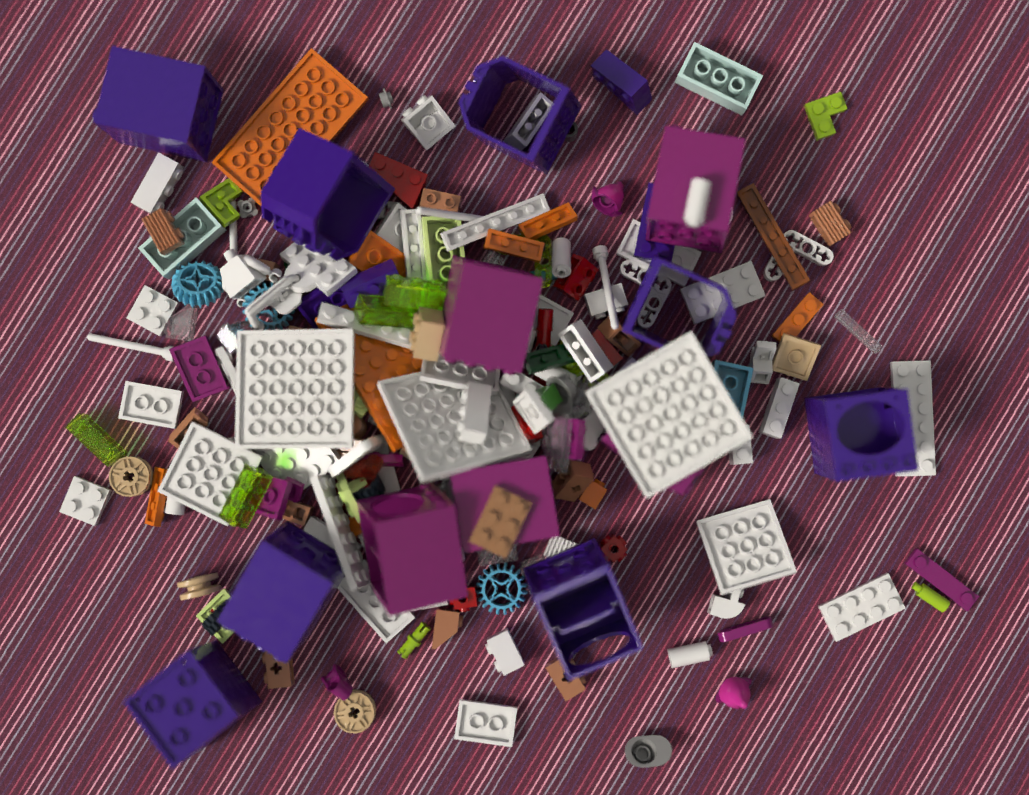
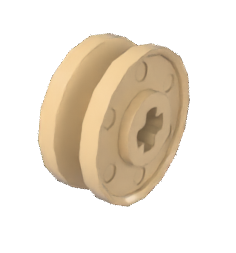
(121, 470)
(198, 586)
(351, 722)

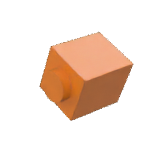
(593, 493)

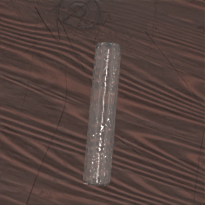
(861, 334)

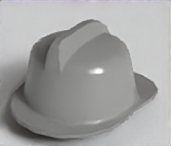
(566, 390)
(648, 751)

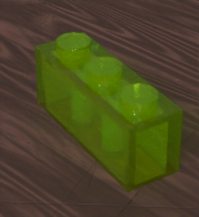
(413, 292)
(372, 311)
(95, 439)
(245, 496)

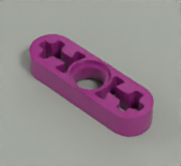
(745, 629)

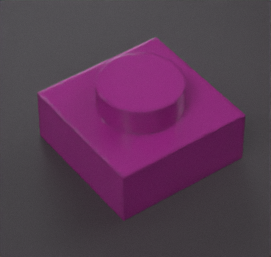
(296, 491)

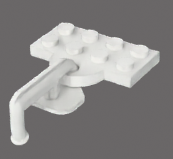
(302, 275)

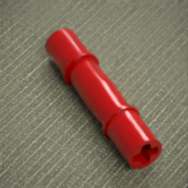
(544, 328)

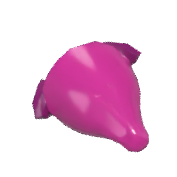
(612, 196)
(734, 692)

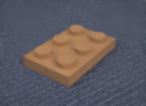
(500, 522)

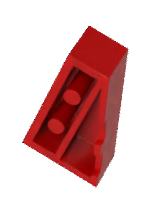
(405, 179)

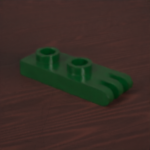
(547, 358)

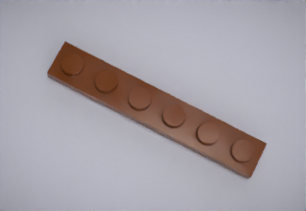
(773, 237)

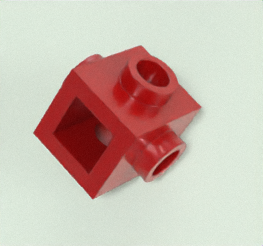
(610, 541)
(470, 601)

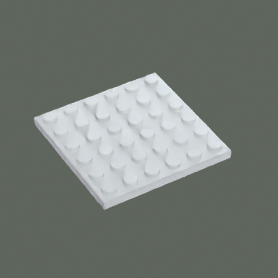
(295, 389)
(668, 415)
(428, 425)

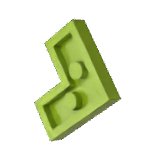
(820, 112)
(218, 202)

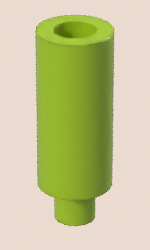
(931, 596)

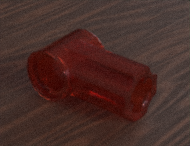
(365, 468)

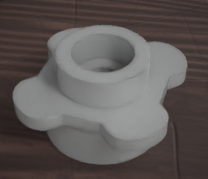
(386, 99)
(252, 211)

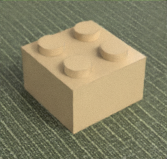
(427, 333)

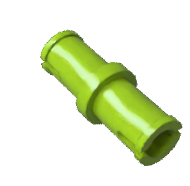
(413, 640)

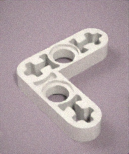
(816, 259)
(654, 292)
(368, 446)

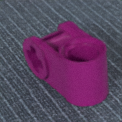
(338, 683)

